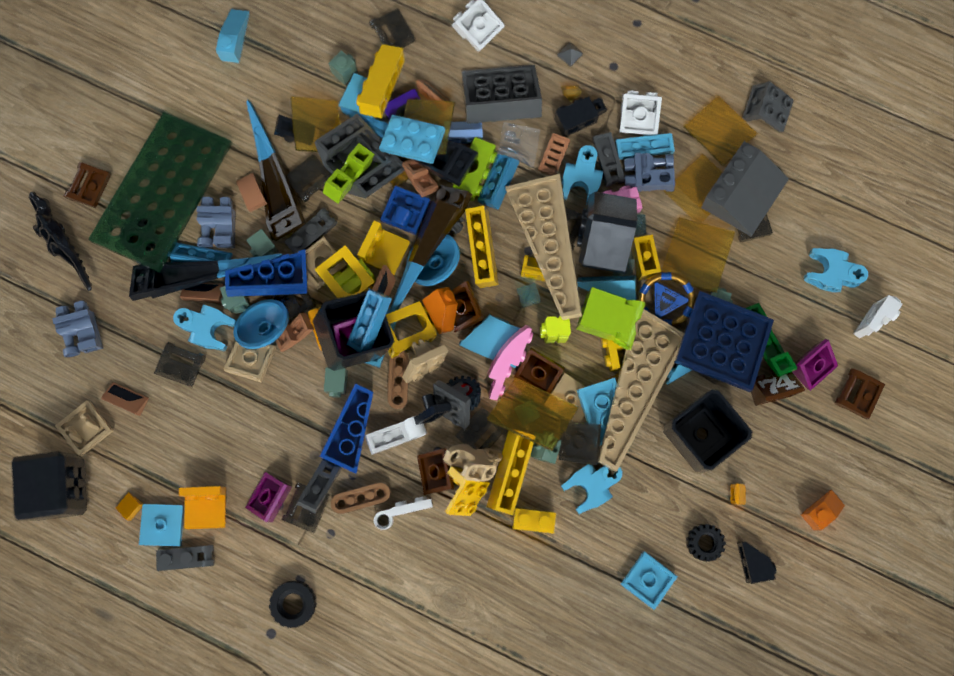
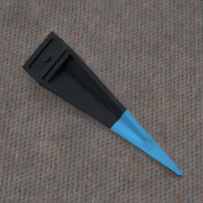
(449, 166)
(182, 275)

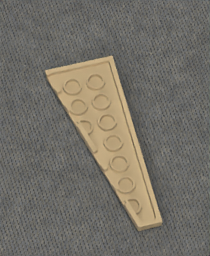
(545, 224)
(638, 385)

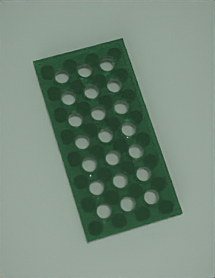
(165, 202)

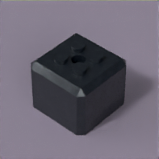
(607, 232)
(341, 310)
(723, 426)
(48, 486)

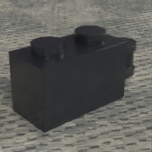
(578, 115)

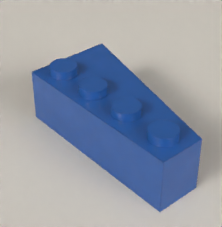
(270, 277)
(348, 433)

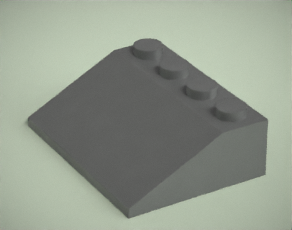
(502, 94)
(745, 189)

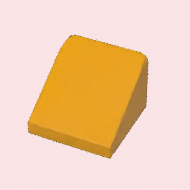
(737, 494)
(129, 506)

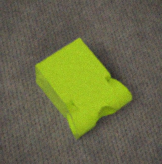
(610, 317)

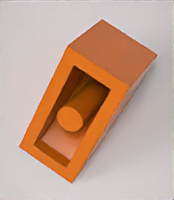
(442, 309)
(823, 511)

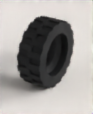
(278, 597)

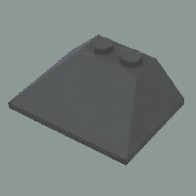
(340, 142)

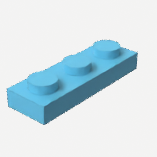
(653, 144)

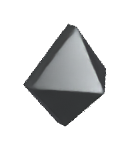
(569, 54)

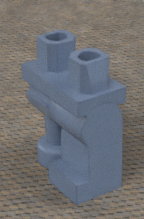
(646, 176)
(217, 217)
(79, 323)

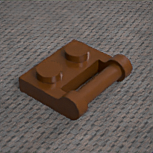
(92, 187)
(866, 396)

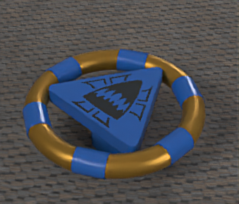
(668, 299)

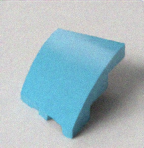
(489, 337)

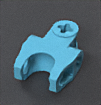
(582, 173)
(836, 271)
(203, 326)
(595, 483)

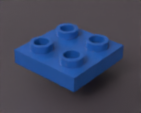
(405, 210)

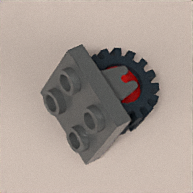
(462, 396)

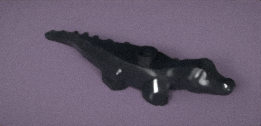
(55, 237)

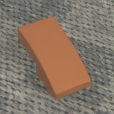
(420, 178)
(251, 192)
(295, 332)

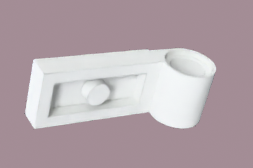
(394, 435)
(402, 508)

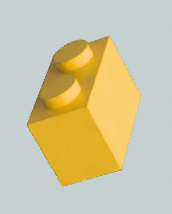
(645, 257)
(534, 520)

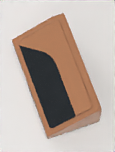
(430, 91)
(384, 281)
(203, 293)
(125, 399)

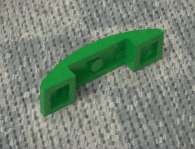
(774, 354)

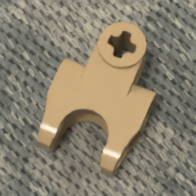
(476, 463)

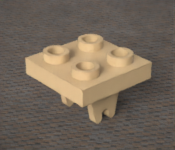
(423, 361)
(84, 428)

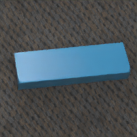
(499, 177)
(190, 253)
(369, 321)

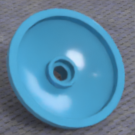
(440, 264)
(261, 324)

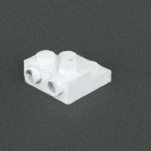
(477, 24)
(640, 113)
(879, 314)

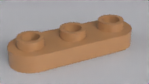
(394, 389)
(351, 498)

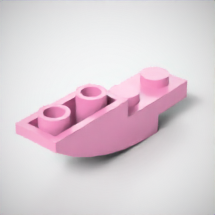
(510, 353)

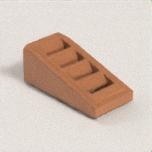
(559, 140)

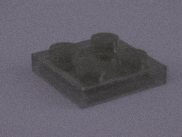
(581, 443)

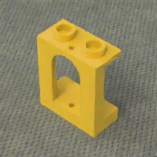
(344, 253)
(428, 333)

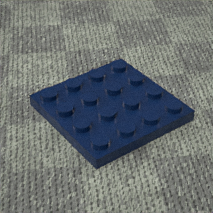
(724, 341)

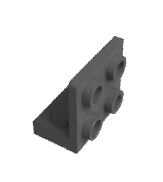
(768, 104)

